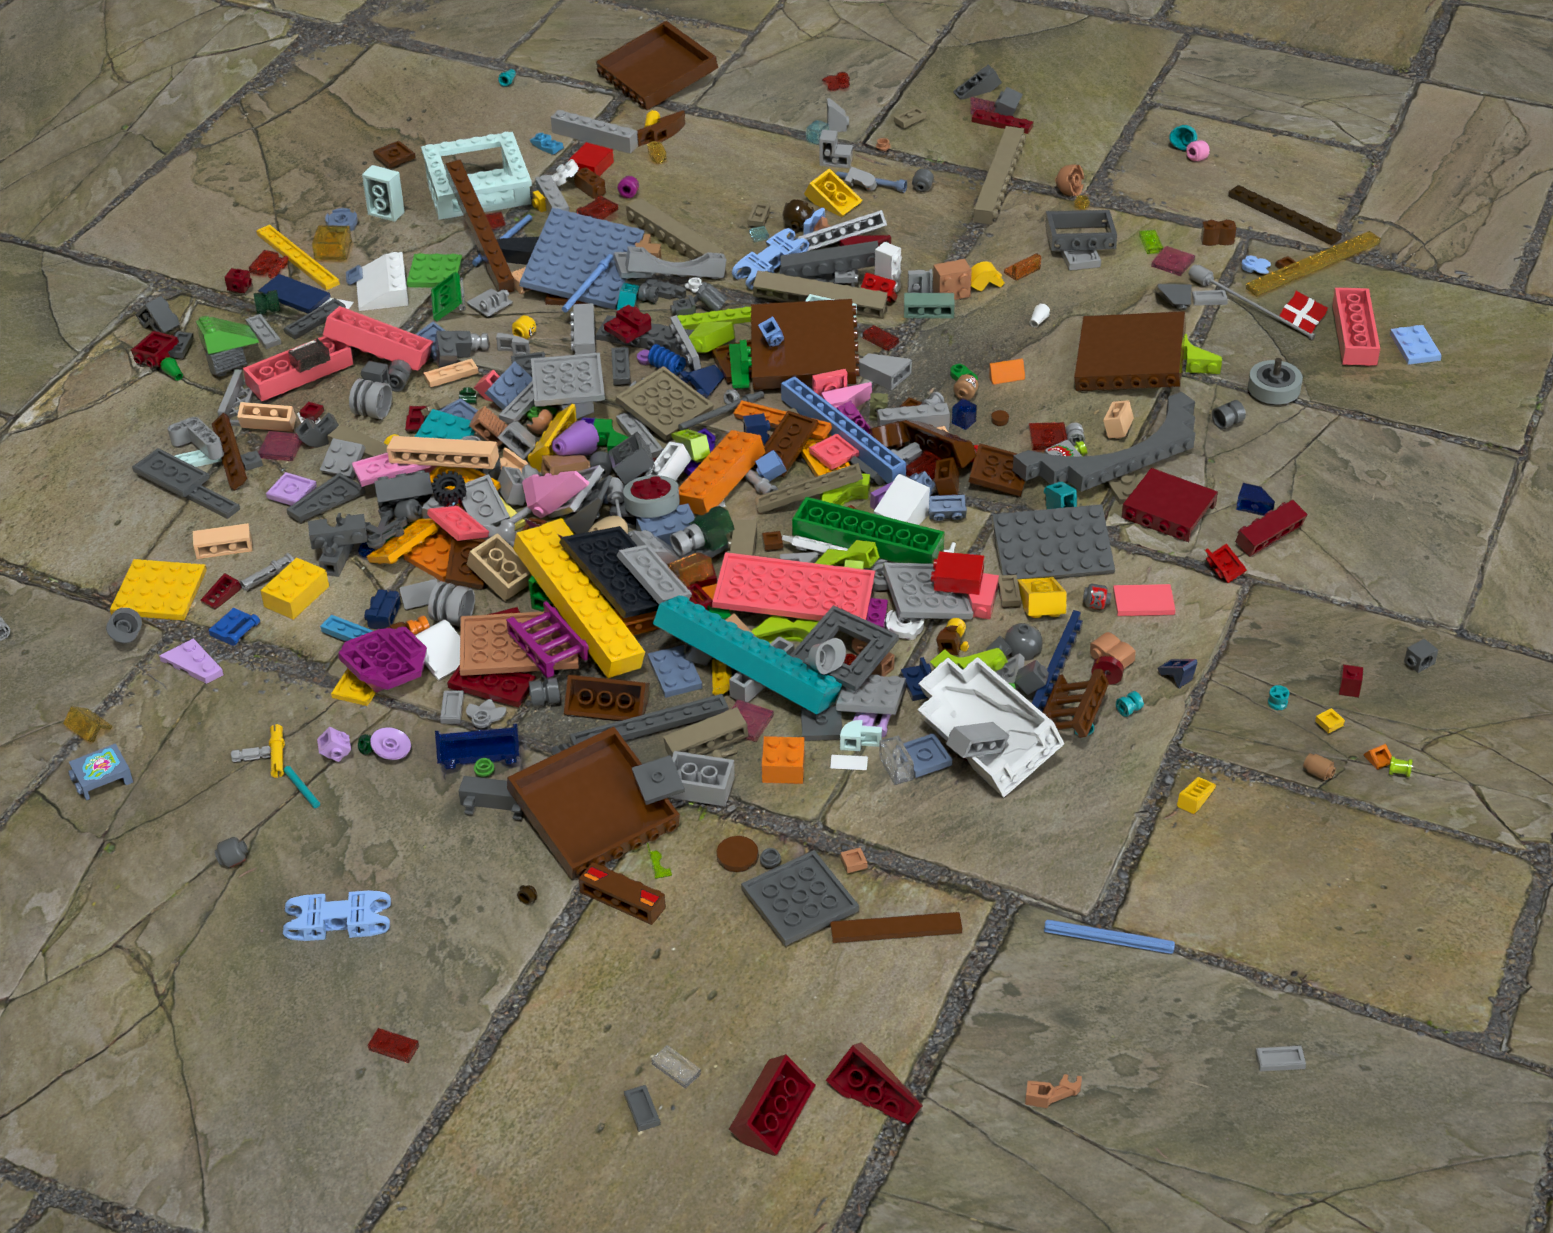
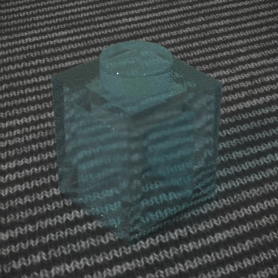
(814, 131)

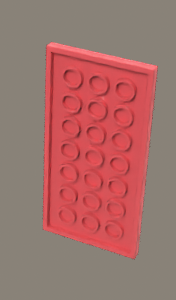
(791, 587)

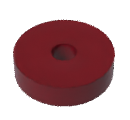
(1111, 668)

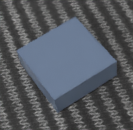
(354, 275)

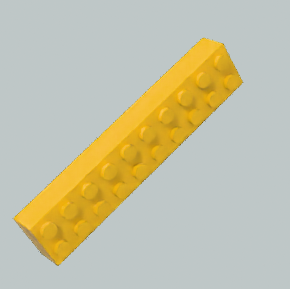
(579, 601)

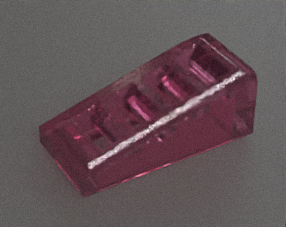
(981, 104)

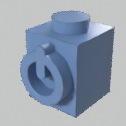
(771, 332)

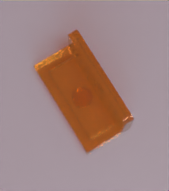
(1024, 267)

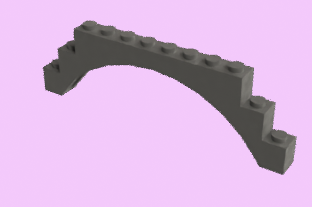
(1089, 471)

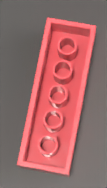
(1356, 326)
(377, 337)
(278, 376)

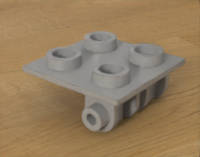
(490, 301)

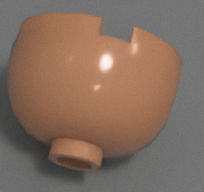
(1069, 180)

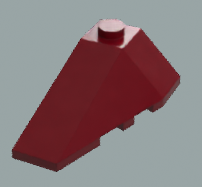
(872, 1083)

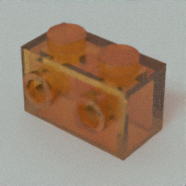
(692, 568)

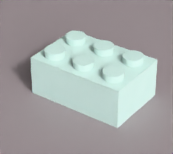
(383, 193)

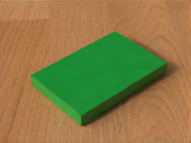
(446, 296)

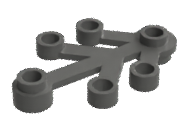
(378, 537)

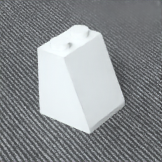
(905, 501)

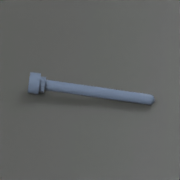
(899, 185)

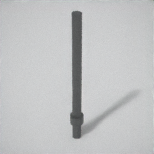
(749, 398)

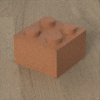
(952, 278)

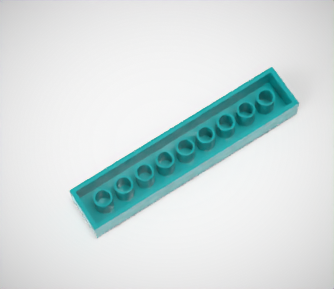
(747, 654)

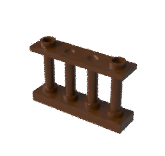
(1086, 710)

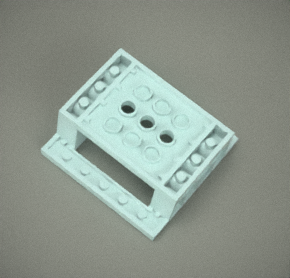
(494, 188)

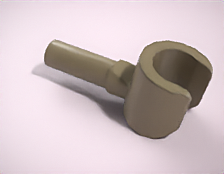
(717, 753)

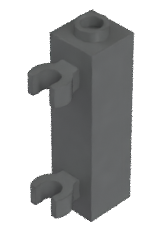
(335, 557)
(487, 794)

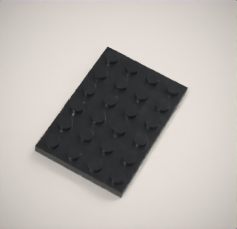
(597, 557)

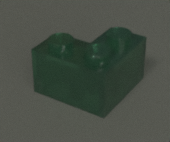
(714, 527)

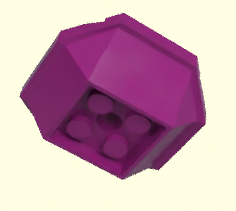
(384, 657)

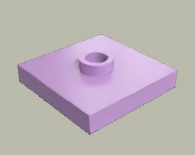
(290, 489)

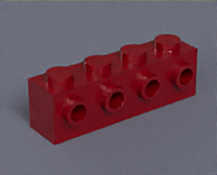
(1270, 527)

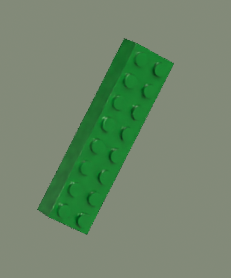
(843, 525)

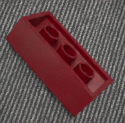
(772, 1105)

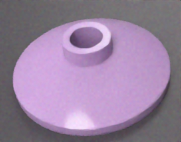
(390, 743)

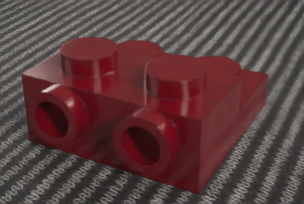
(628, 324)
(154, 348)

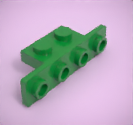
(740, 362)

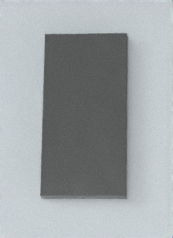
(171, 472)

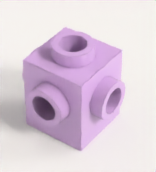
(334, 744)

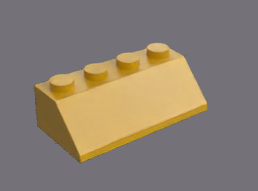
(557, 426)

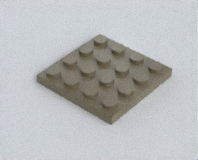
(663, 402)

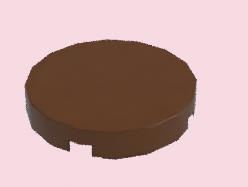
(737, 853)

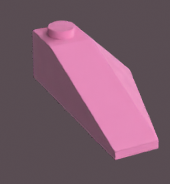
(551, 491)

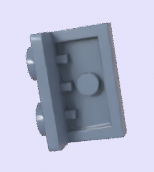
(947, 507)

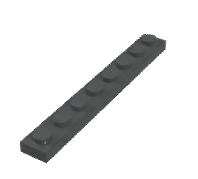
(660, 720)

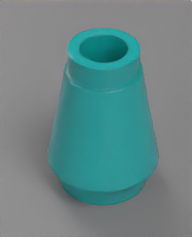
(507, 77)

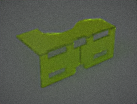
(659, 871)

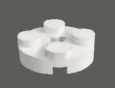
(564, 172)
(908, 630)

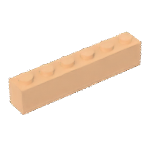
(443, 452)

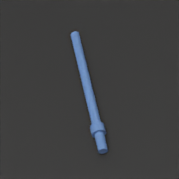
(509, 234)
(602, 266)

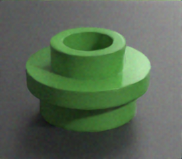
(484, 767)

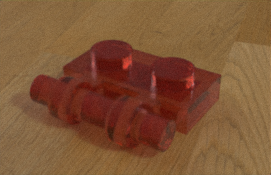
(265, 263)

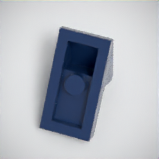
(1180, 669)

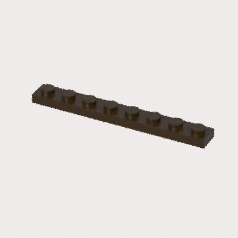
(1285, 215)

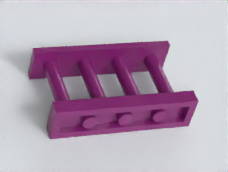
(536, 652)

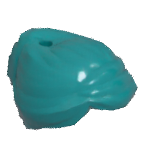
(1182, 136)

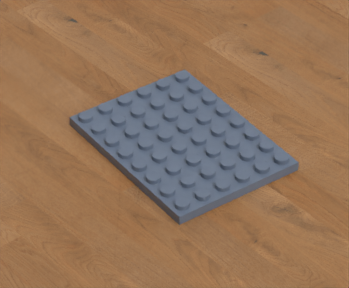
(570, 253)

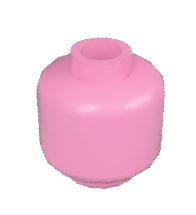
(1197, 150)

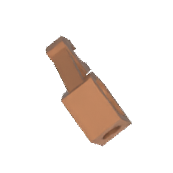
(1043, 1093)

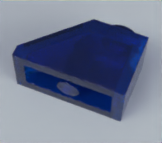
(1254, 500)

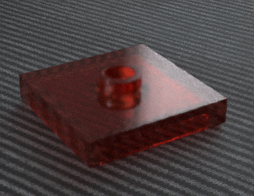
(1046, 434)

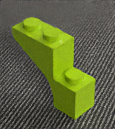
(1201, 360)
(848, 492)
(859, 551)
(780, 626)
(993, 658)

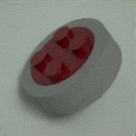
(651, 496)

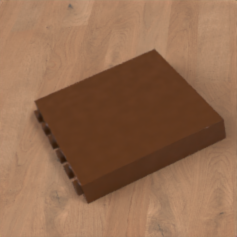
(656, 65)
(815, 342)
(1131, 351)
(590, 803)

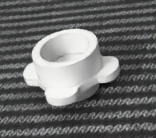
(693, 284)

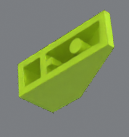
(694, 442)

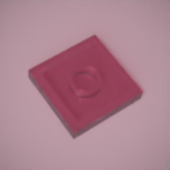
(1173, 261)
(280, 446)
(755, 717)

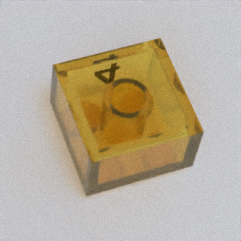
(332, 243)

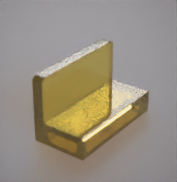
(85, 723)

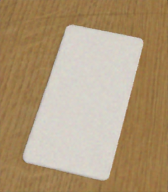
(849, 762)

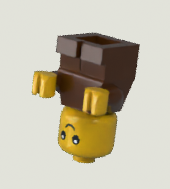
(950, 637)

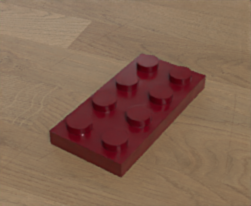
(499, 687)

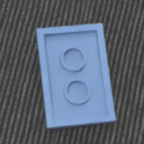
(1415, 344)

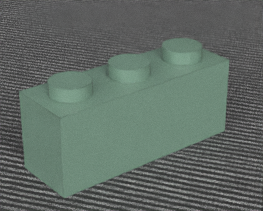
(929, 305)

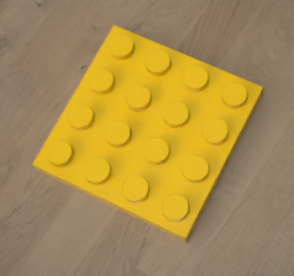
(159, 588)

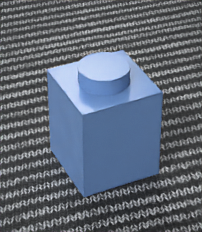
(770, 466)

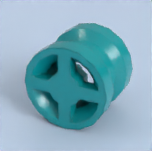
(1278, 697)

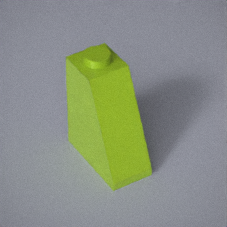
(711, 335)

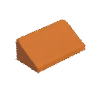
(1007, 371)

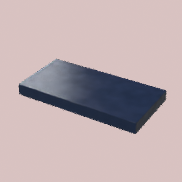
(296, 294)

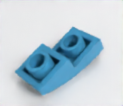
(546, 144)

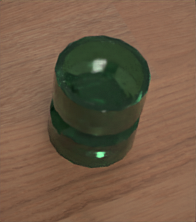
(266, 302)

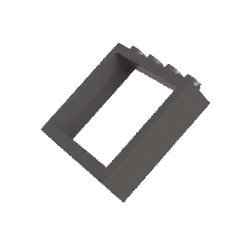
(1080, 219)

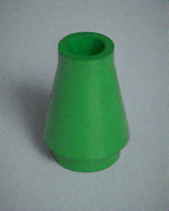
(171, 368)

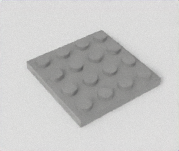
(567, 379)
(915, 594)

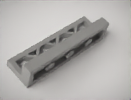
(231, 400)

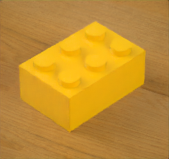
(294, 588)

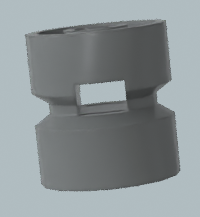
(399, 373)
(1227, 414)
(544, 691)

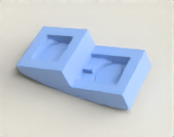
(810, 223)

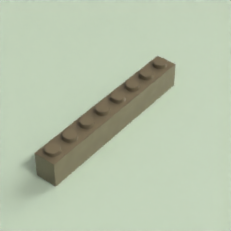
(669, 230)
(797, 289)

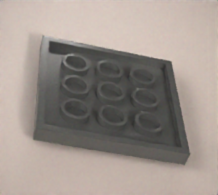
(799, 897)

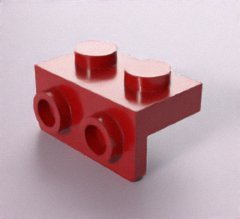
(879, 283)
(1226, 563)

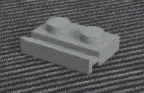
(920, 281)

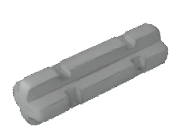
(251, 753)

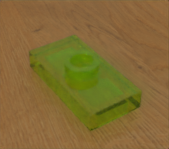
(1151, 241)

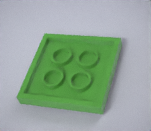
(431, 269)

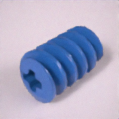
(661, 357)

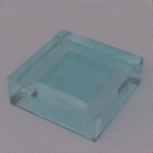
(759, 234)

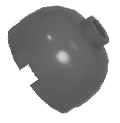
(1024, 639)

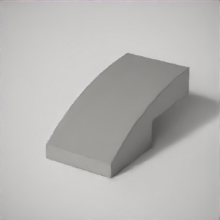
(513, 343)

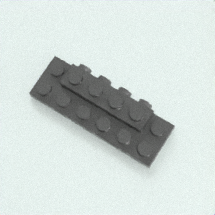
(658, 335)

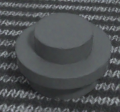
(770, 858)

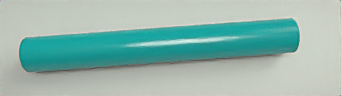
(301, 787)

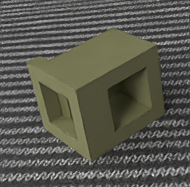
(877, 401)

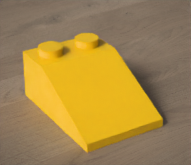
(832, 194)
(1042, 597)

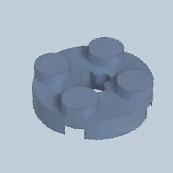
(342, 217)

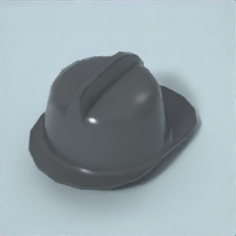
(124, 625)

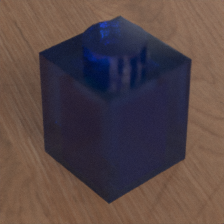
(964, 414)

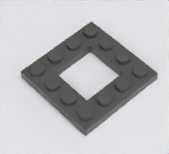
(879, 642)

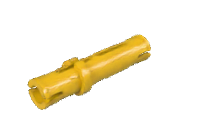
(277, 744)

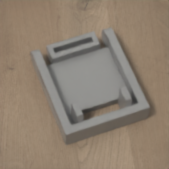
(1081, 259)

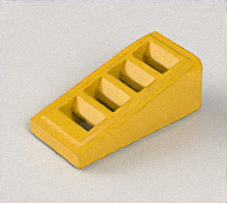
(1194, 797)

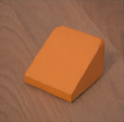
(1379, 756)

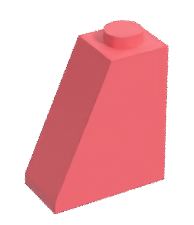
(983, 604)

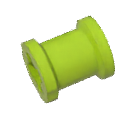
(1400, 766)

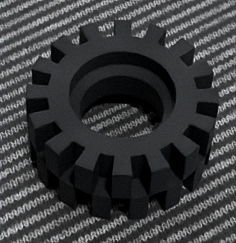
(448, 480)

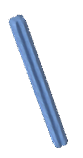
(1109, 936)

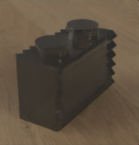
(309, 355)

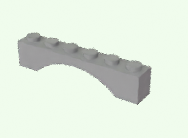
(708, 265)

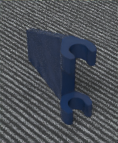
(703, 379)

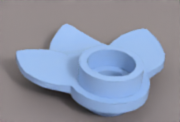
(1252, 263)

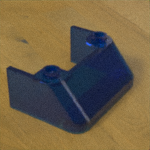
(471, 746)

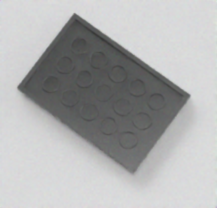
(1054, 543)

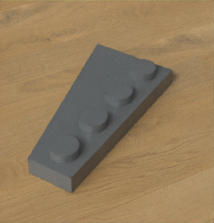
(328, 495)

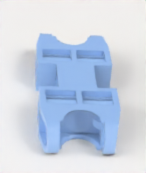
(770, 257)
(337, 915)

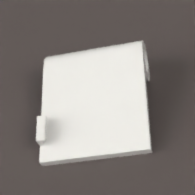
(442, 649)

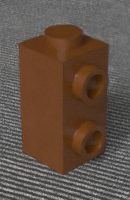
(589, 183)

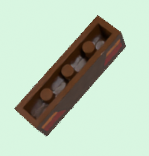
(622, 893)

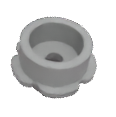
(731, 396)

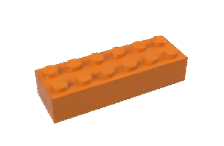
(721, 471)

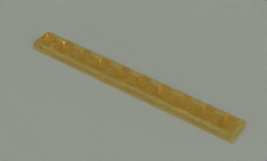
(1313, 263)

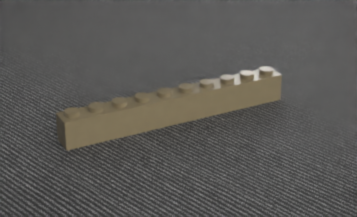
(999, 175)

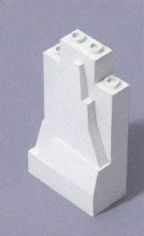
(982, 696)

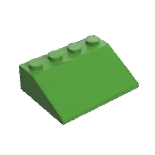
(223, 335)

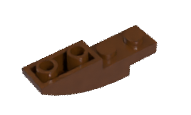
(663, 130)

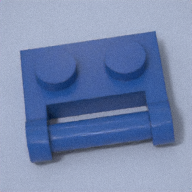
(233, 626)

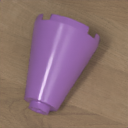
(576, 440)

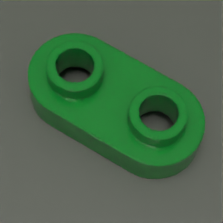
(958, 370)

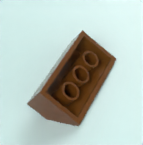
(940, 442)
(605, 697)

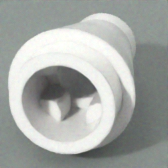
(1040, 313)

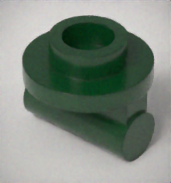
(468, 395)
(364, 744)

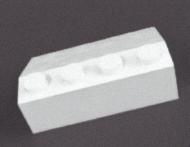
(383, 283)

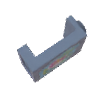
(99, 769)

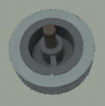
(1275, 381)

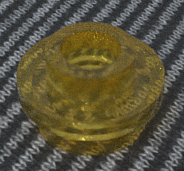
(1082, 202)

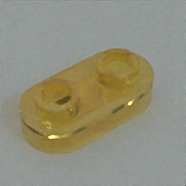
(657, 152)

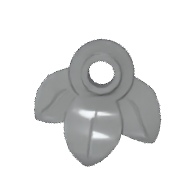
(485, 713)

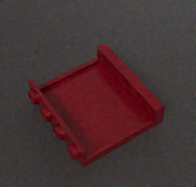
(1168, 504)

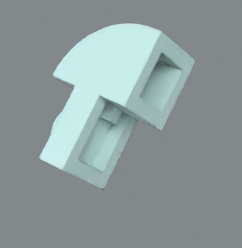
(856, 735)

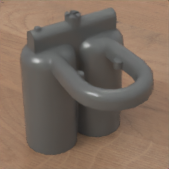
(710, 296)

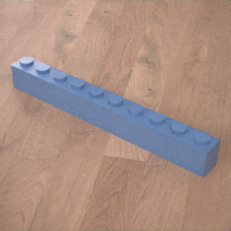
(871, 451)

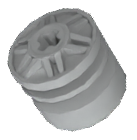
(370, 398)
(450, 603)

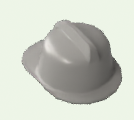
(827, 655)

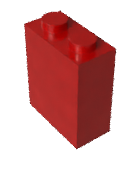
(594, 158)
(958, 573)

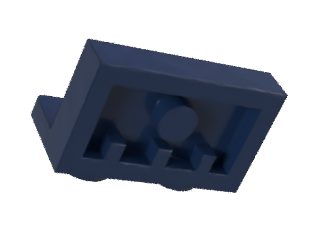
(914, 676)

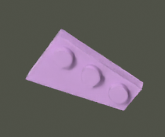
(194, 660)

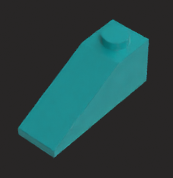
(627, 295)

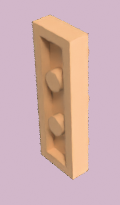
(451, 373)

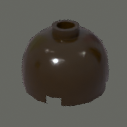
(796, 214)

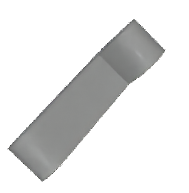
(199, 434)

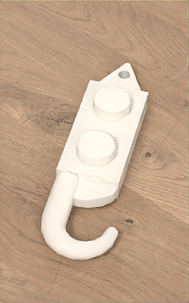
(805, 543)

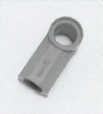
(909, 452)

